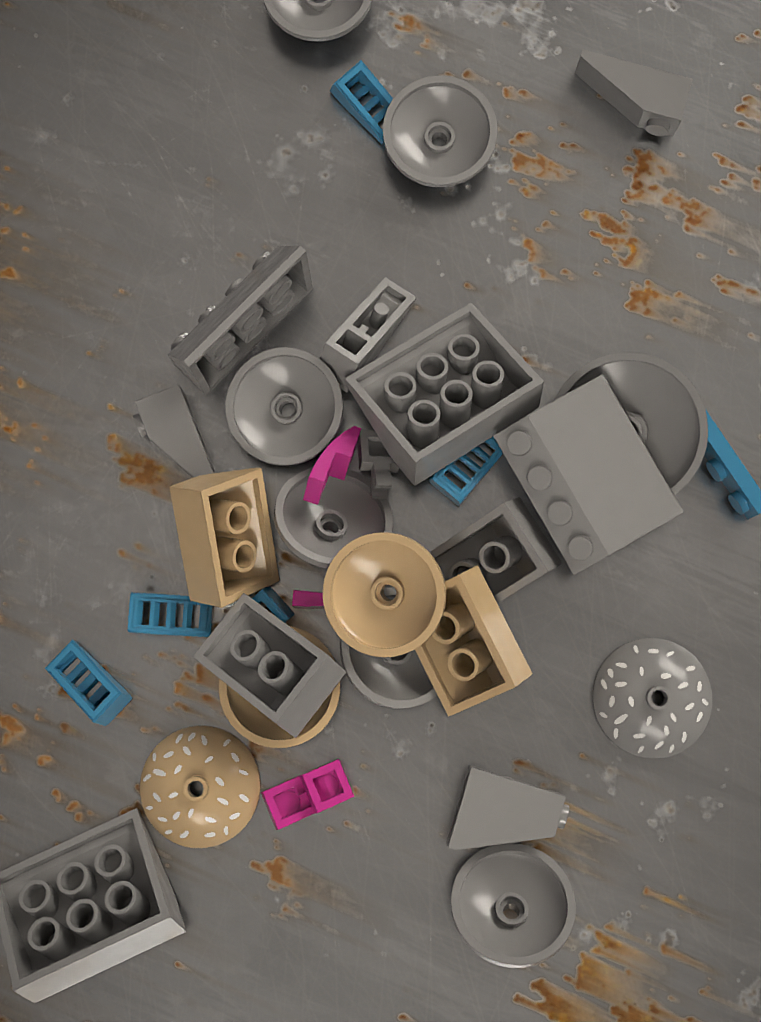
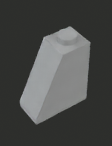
(504, 811)

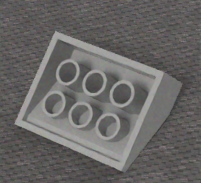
(243, 316)
(445, 392)
(588, 474)
(85, 907)

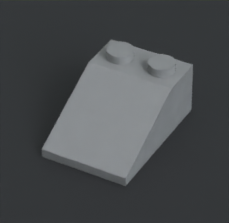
(505, 548)
(270, 664)

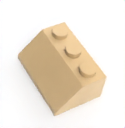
(224, 535)
(472, 648)

